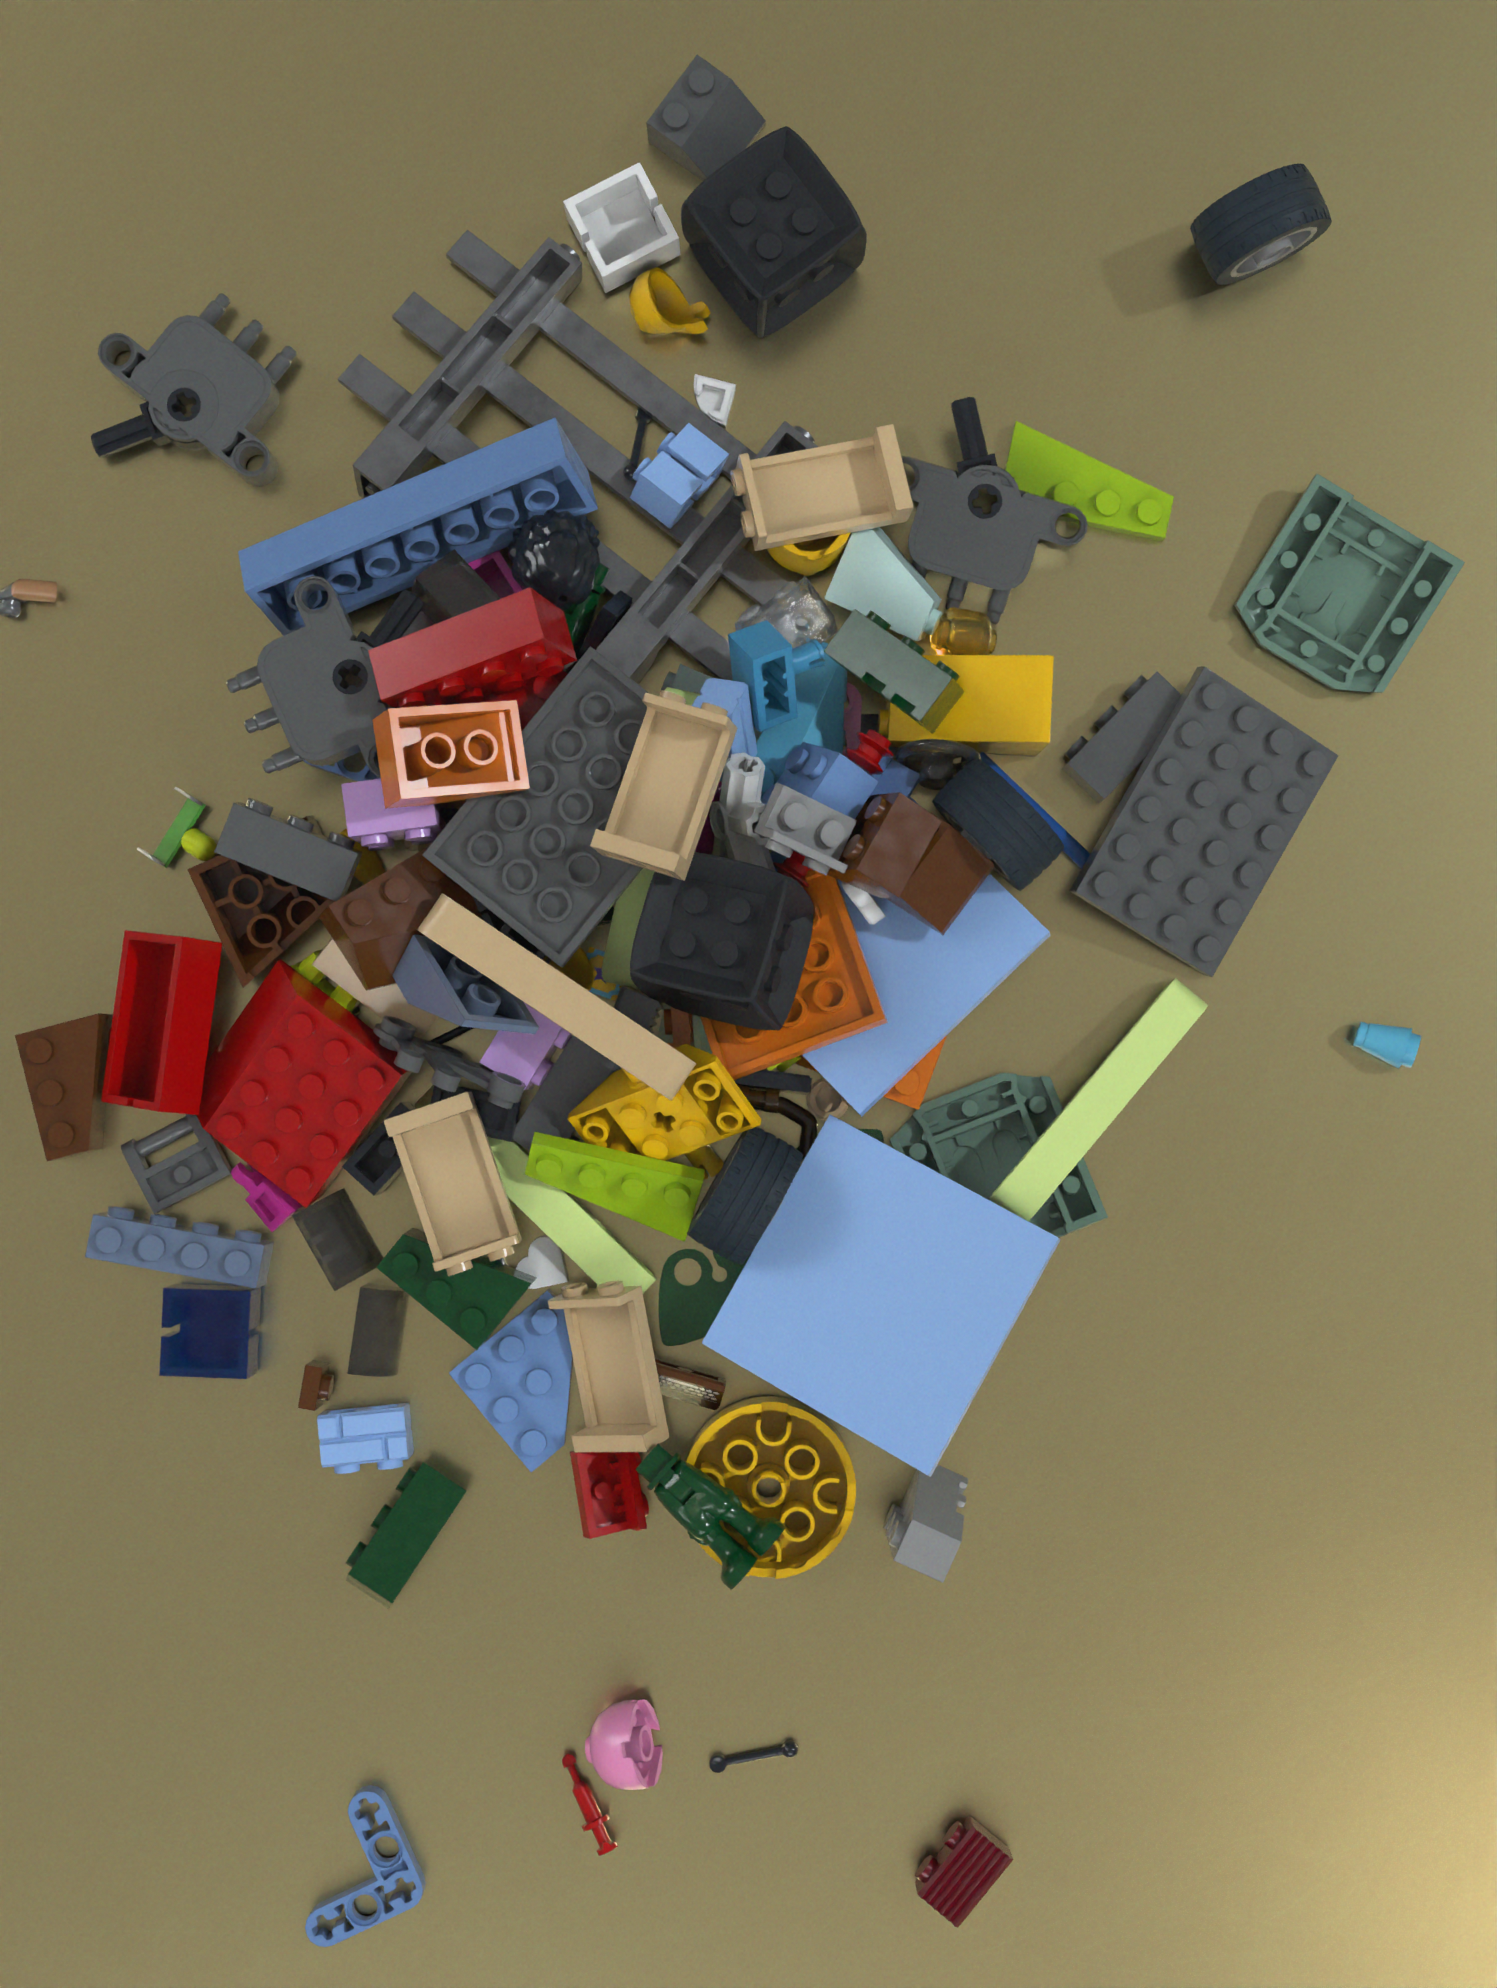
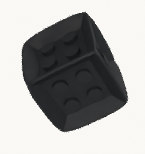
(773, 231)
(724, 942)

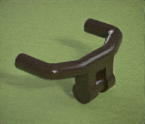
(771, 1102)

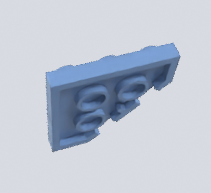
(524, 1381)

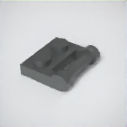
(180, 1173)

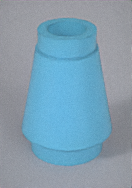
(1389, 1043)

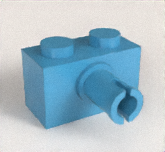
(768, 667)

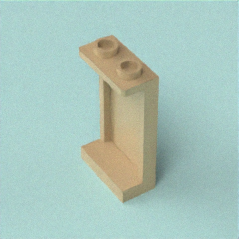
(823, 490)
(668, 785)
(455, 1183)
(613, 1367)

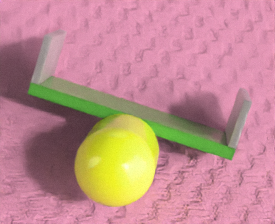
(181, 833)

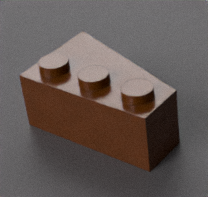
(65, 1083)

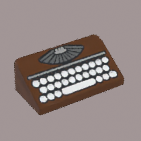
(690, 1385)

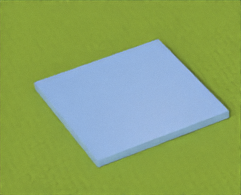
(924, 984)
(881, 1294)

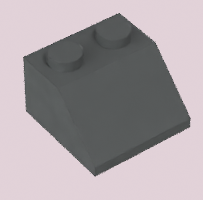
(704, 120)

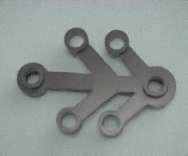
(446, 1062)

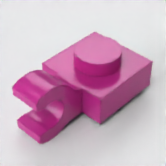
(265, 1198)

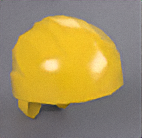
(662, 307)

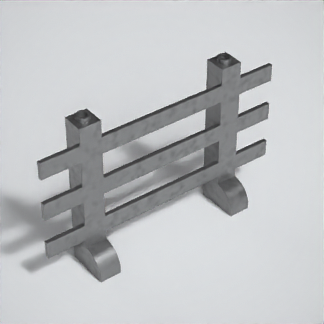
(479, 364)

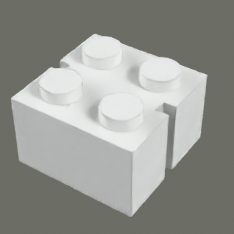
(619, 228)

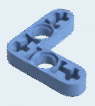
(386, 1872)

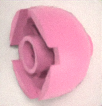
(624, 1746)

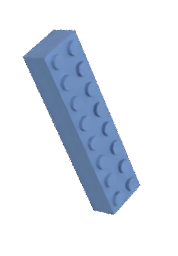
(404, 529)

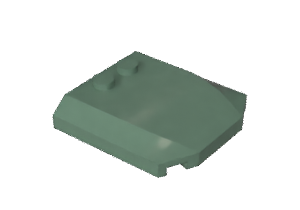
(1344, 591)
(986, 1131)

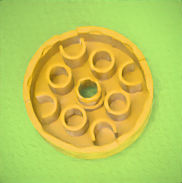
(806, 1456)

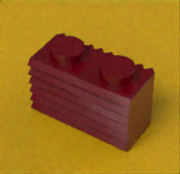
(962, 1870)

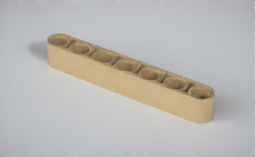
(557, 997)

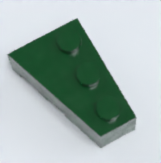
(466, 1302)

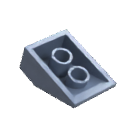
(456, 991)

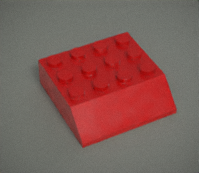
(297, 1085)

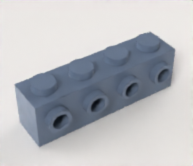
(179, 1249)

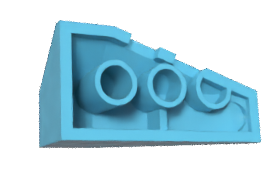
(819, 720)

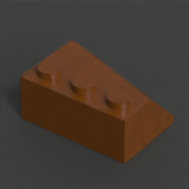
(254, 911)
(384, 914)

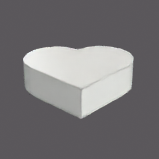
(865, 903)
(545, 1262)

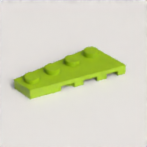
(1101, 492)
(626, 1183)

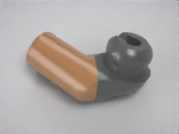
(23, 590)

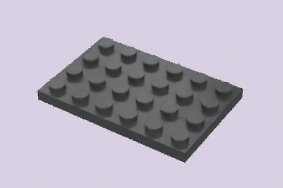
(1204, 822)
(531, 847)

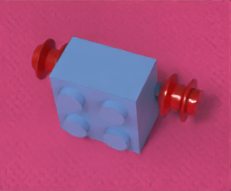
(833, 781)

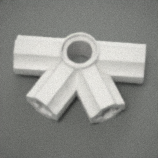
(739, 812)

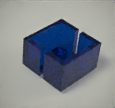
(212, 1332)

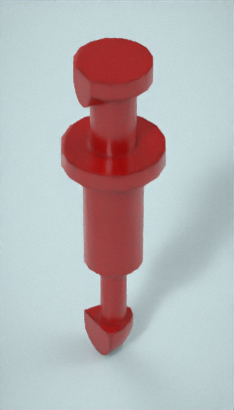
(589, 1808)

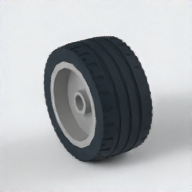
(1260, 224)
(999, 823)
(745, 1194)

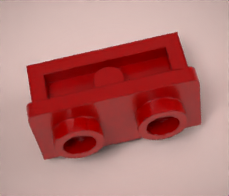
(609, 1492)

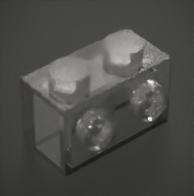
(795, 613)

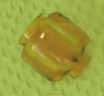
(964, 633)

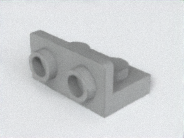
(806, 827)

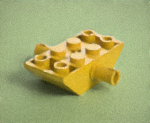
(641, 1121)

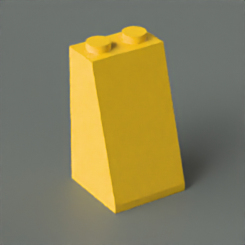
(1001, 708)

